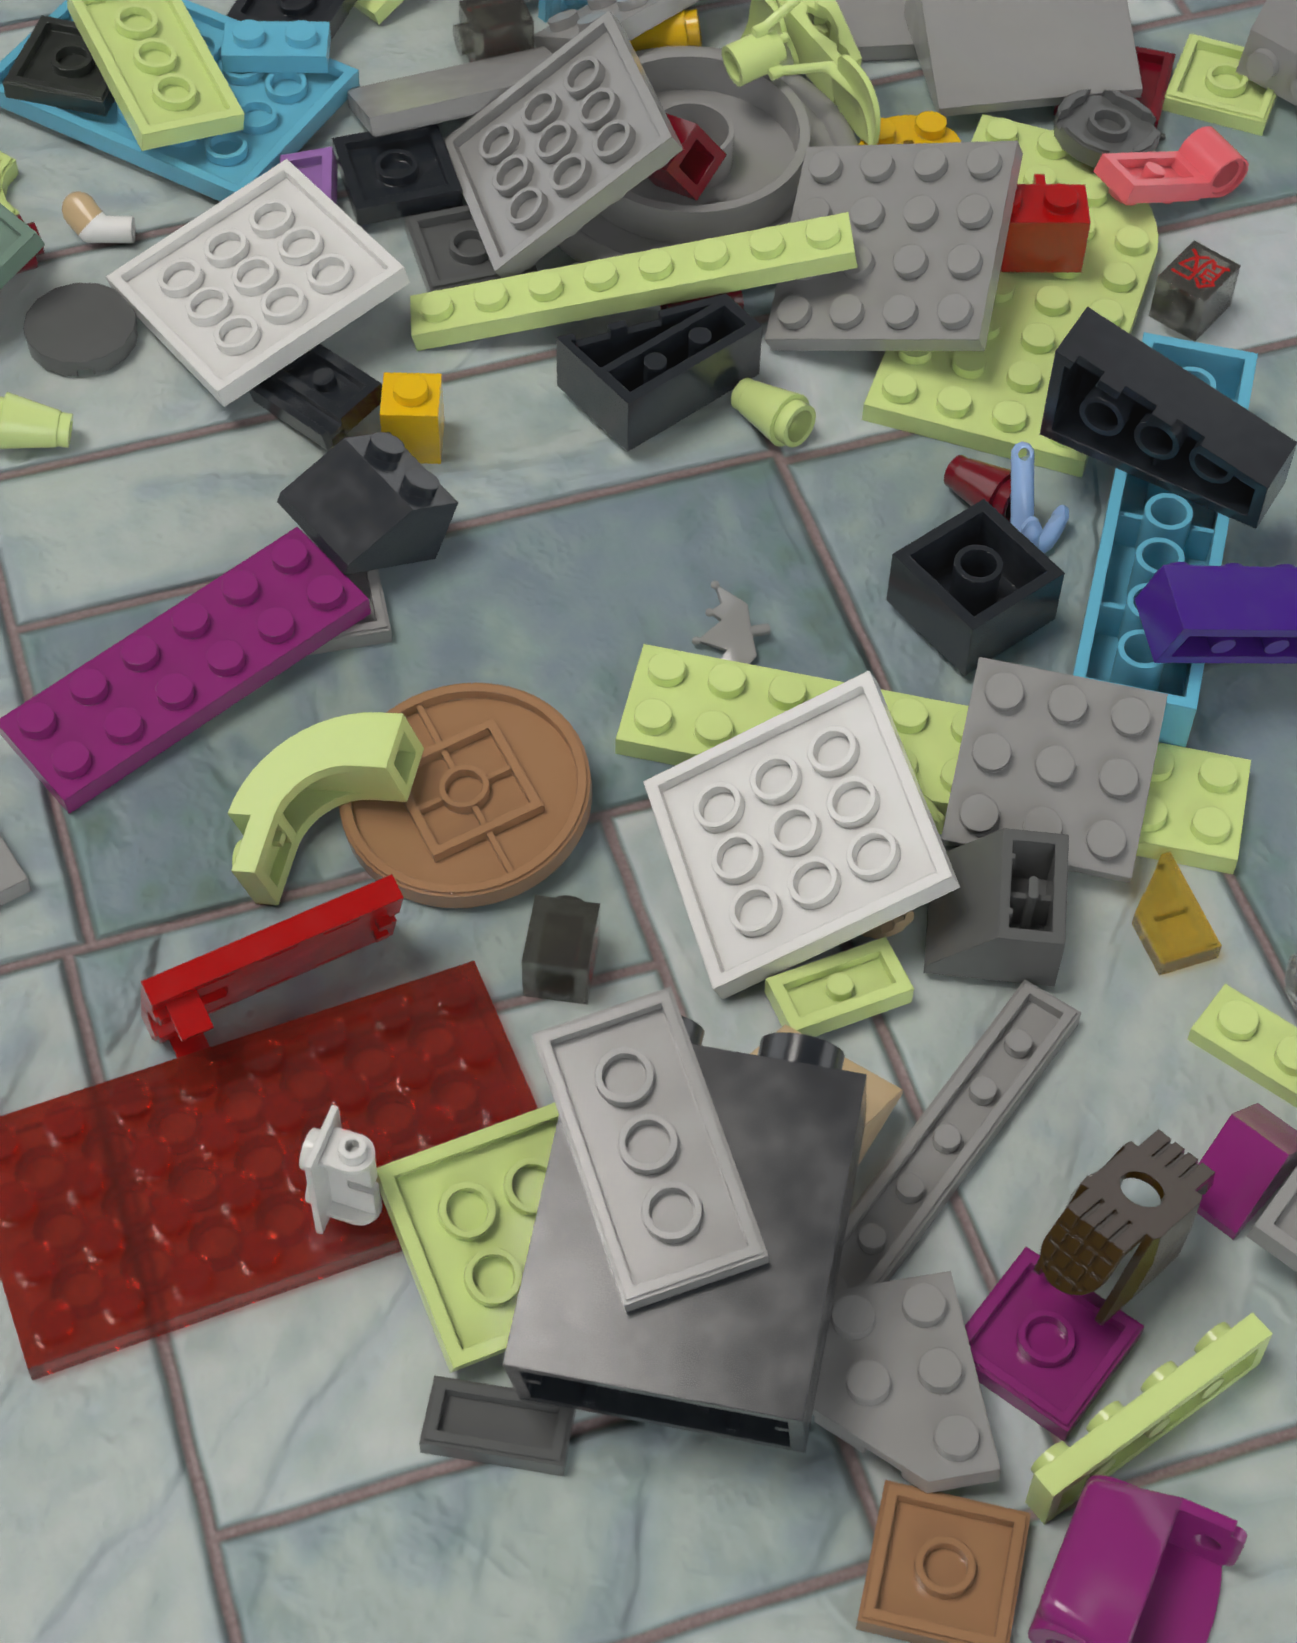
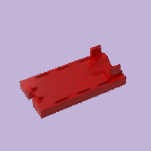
(181, 998)

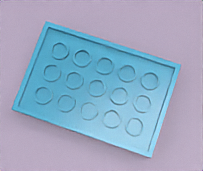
(278, 119)

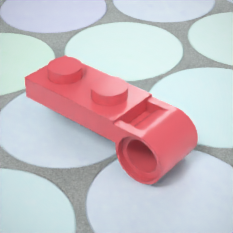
(1200, 169)

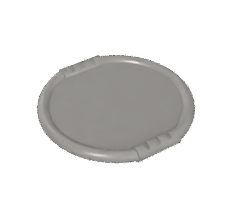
(755, 187)

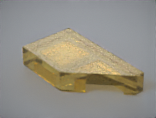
(1173, 922)

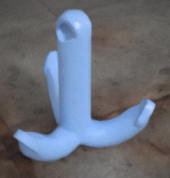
(1023, 503)

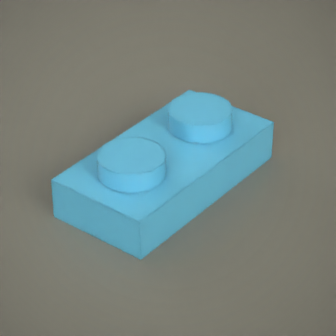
(276, 46)

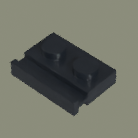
(319, 395)

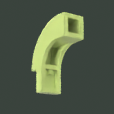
(307, 777)

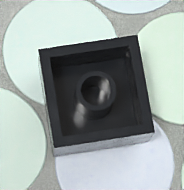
(974, 586)

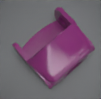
(1136, 1569)

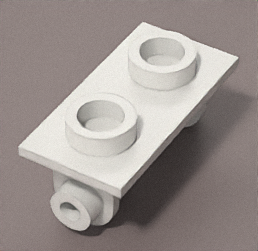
(340, 1174)

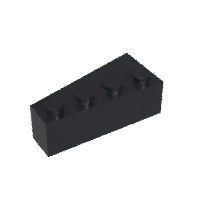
(1161, 423)

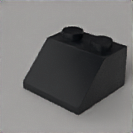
(370, 505)

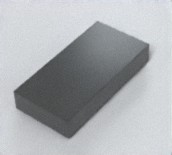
(495, 1427)

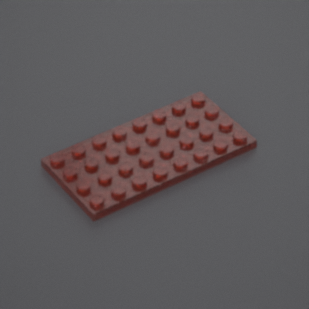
(185, 1177)

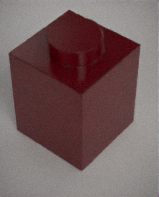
(692, 167)

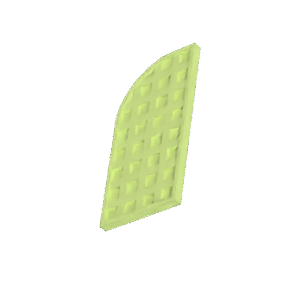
(1001, 393)

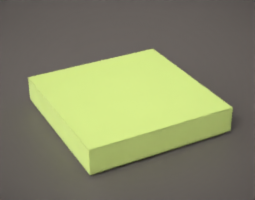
(1212, 90)

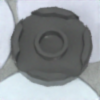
(1104, 124)
(80, 329)

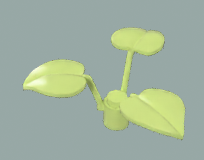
(768, 50)

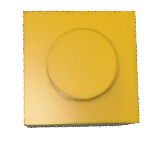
(414, 413)

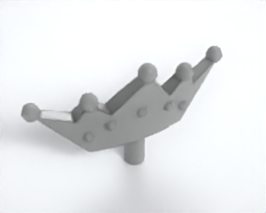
(734, 630)

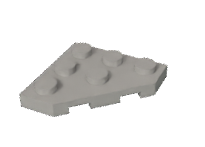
(906, 1382)

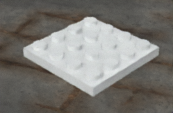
(257, 281)
(799, 835)

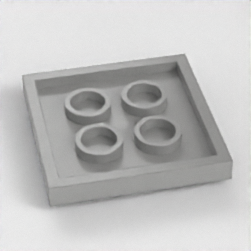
(1059, 760)

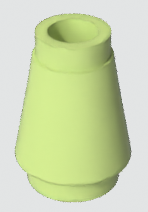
(776, 412)
(32, 424)

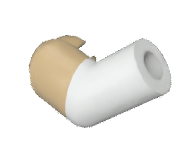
(92, 224)

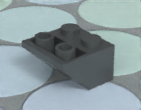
(1006, 913)

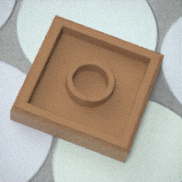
(942, 1568)

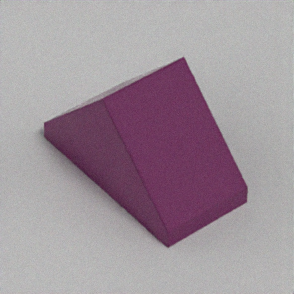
(1249, 1164)

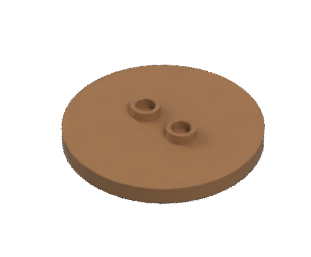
(490, 802)

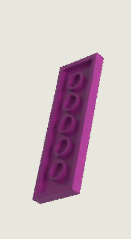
(183, 669)

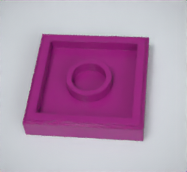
(1045, 1346)

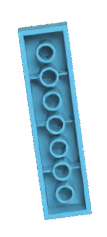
(1139, 536)

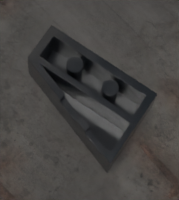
(659, 370)

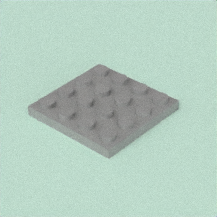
(560, 146)
(925, 245)

